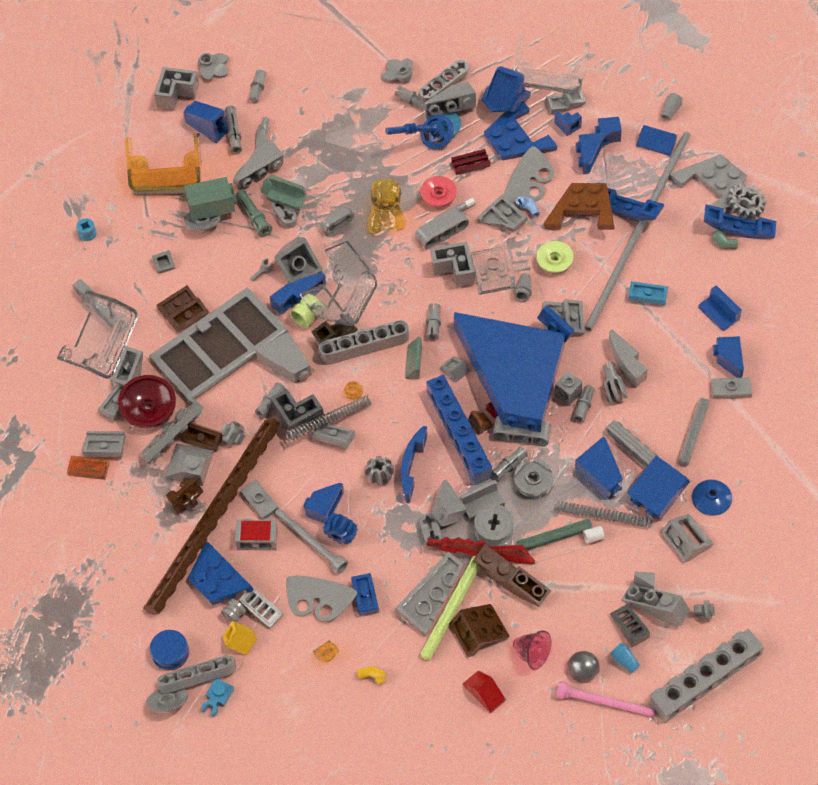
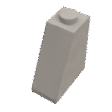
(284, 358)

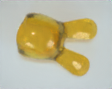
(386, 199)

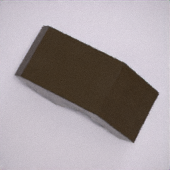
(327, 331)

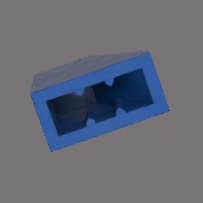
(206, 120)
(600, 468)

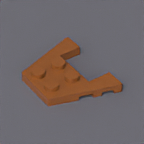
(583, 200)

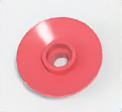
(438, 185)

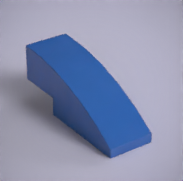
(290, 294)

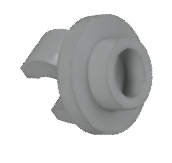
(706, 610)

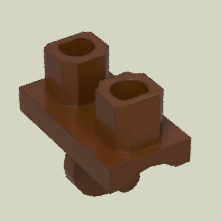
(185, 496)

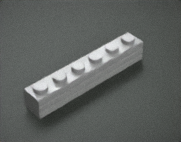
(630, 443)

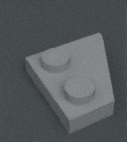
(503, 215)

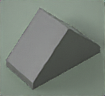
(128, 366)

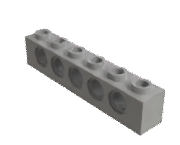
(668, 708)

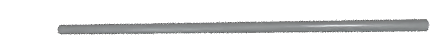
(627, 251)

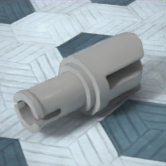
(613, 383)

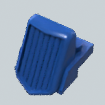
(505, 91)

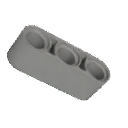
(441, 228)
(520, 435)

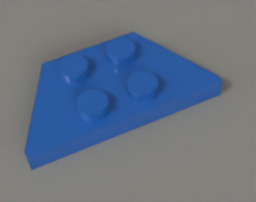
(216, 576)

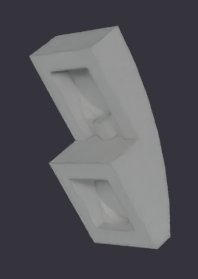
(564, 102)

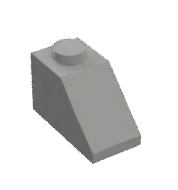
(447, 505)

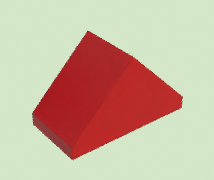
(485, 690)

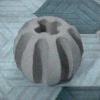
(379, 470)

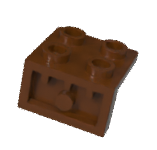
(478, 627)

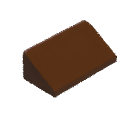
(202, 436)

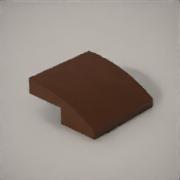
(182, 308)

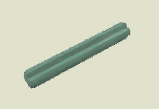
(555, 534)

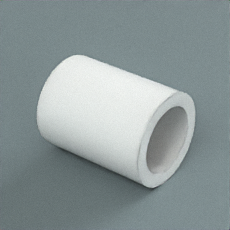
(593, 534)

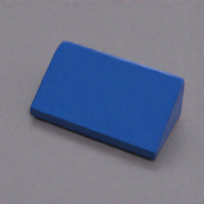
(657, 140)

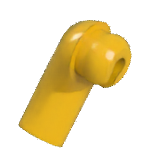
(374, 672)

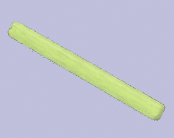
(450, 610)

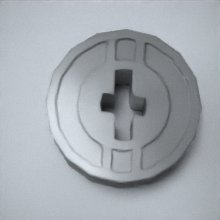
(484, 522)

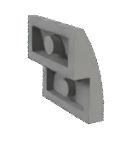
(571, 312)

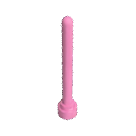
(566, 691)

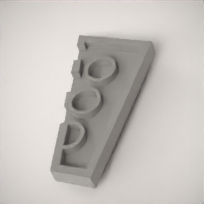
(171, 429)
(427, 598)

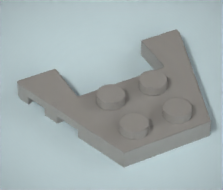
(715, 173)

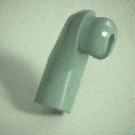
(722, 241)

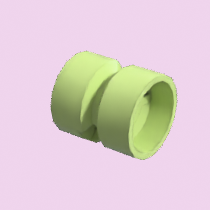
(302, 314)

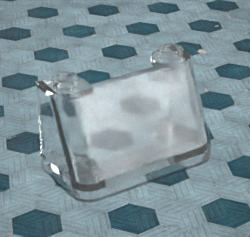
(102, 335)

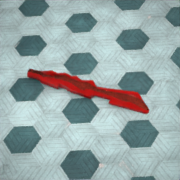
(511, 553)

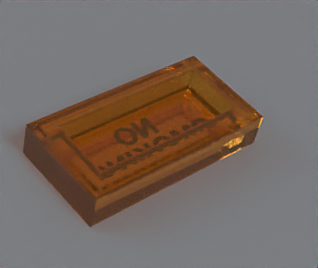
(88, 467)

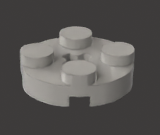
(529, 488)

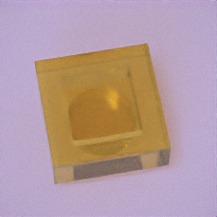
(326, 651)

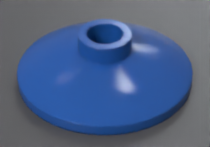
(710, 504)

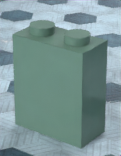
(210, 198)

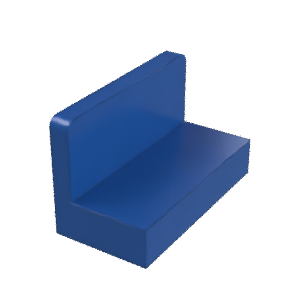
(720, 309)

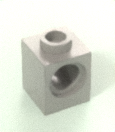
(568, 388)

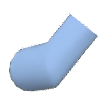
(528, 204)

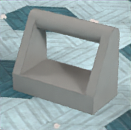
(681, 541)

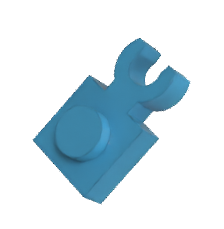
(218, 695)

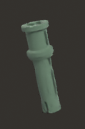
(256, 218)

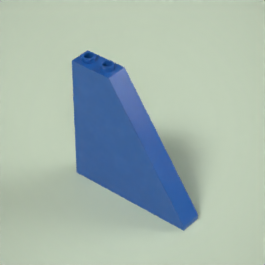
(513, 365)

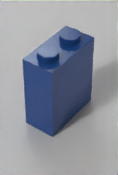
(658, 488)

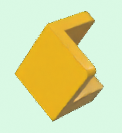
(239, 638)

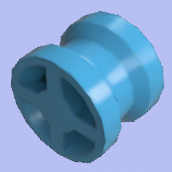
(90, 231)

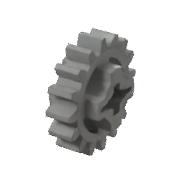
(746, 201)

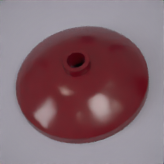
(143, 392)

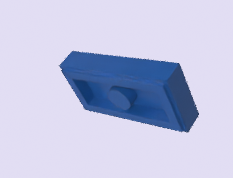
(555, 322)
(366, 596)

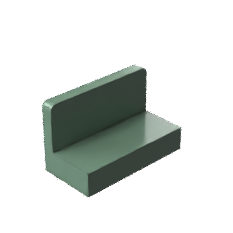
(286, 193)

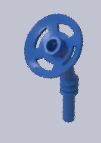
(433, 130)

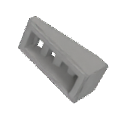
(258, 597)

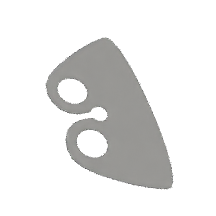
(528, 167)
(329, 593)

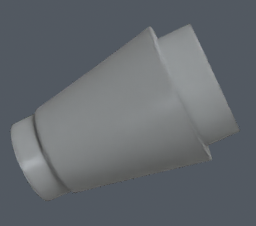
(671, 105)
(523, 288)

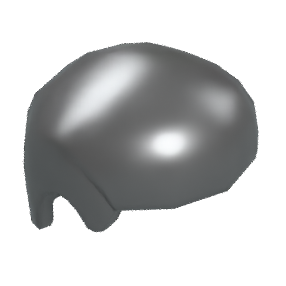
(583, 666)

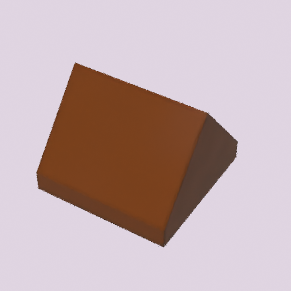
(479, 421)

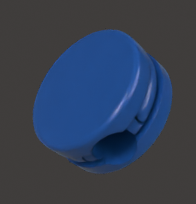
(169, 650)

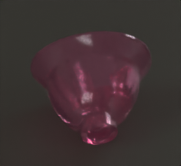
(533, 648)

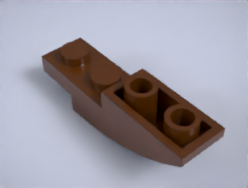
(511, 578)

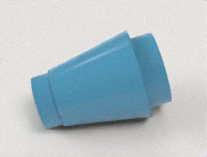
(625, 657)

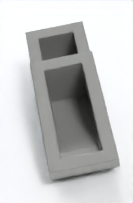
(627, 359)

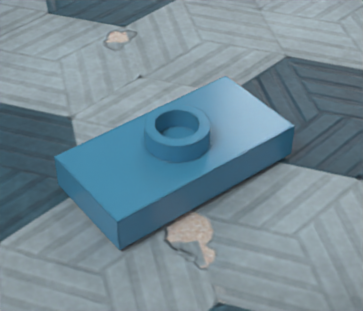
(648, 293)

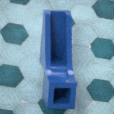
(589, 145)

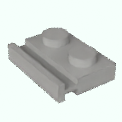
(104, 444)

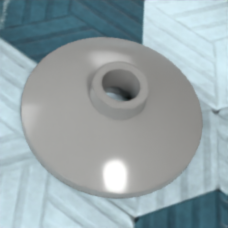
(201, 224)
(166, 701)

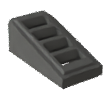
(632, 639)

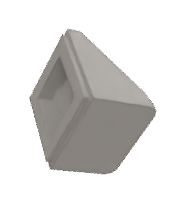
(163, 261)
(455, 368)
(644, 579)

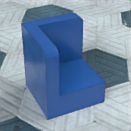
(567, 122)

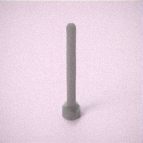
(337, 563)

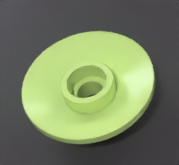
(558, 251)

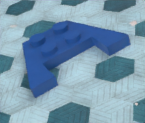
(510, 139)

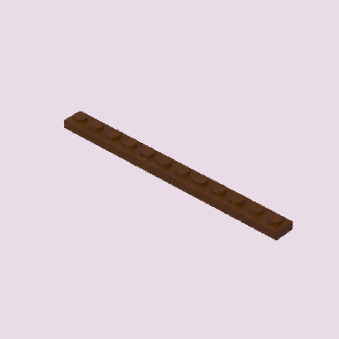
(211, 516)

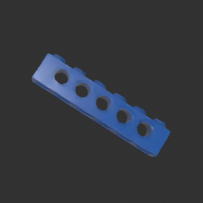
(459, 429)

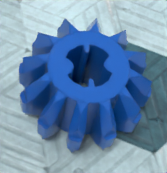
(340, 528)

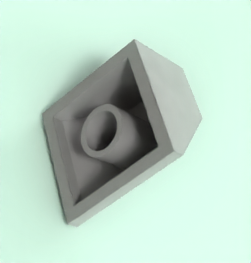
(297, 260)
(189, 463)

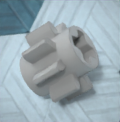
(233, 433)

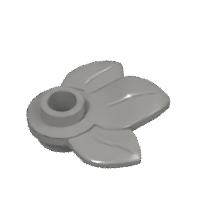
(213, 65)
(398, 70)

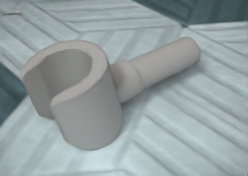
(264, 269)

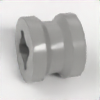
(233, 611)

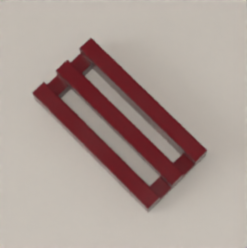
(469, 160)

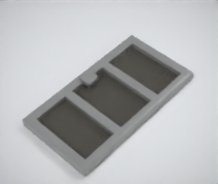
(217, 344)

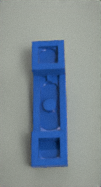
(634, 209)
(738, 226)
(417, 443)

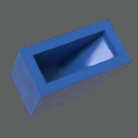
(729, 355)
(323, 502)

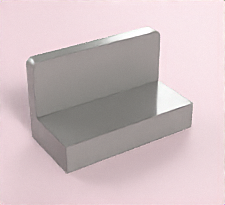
(481, 497)

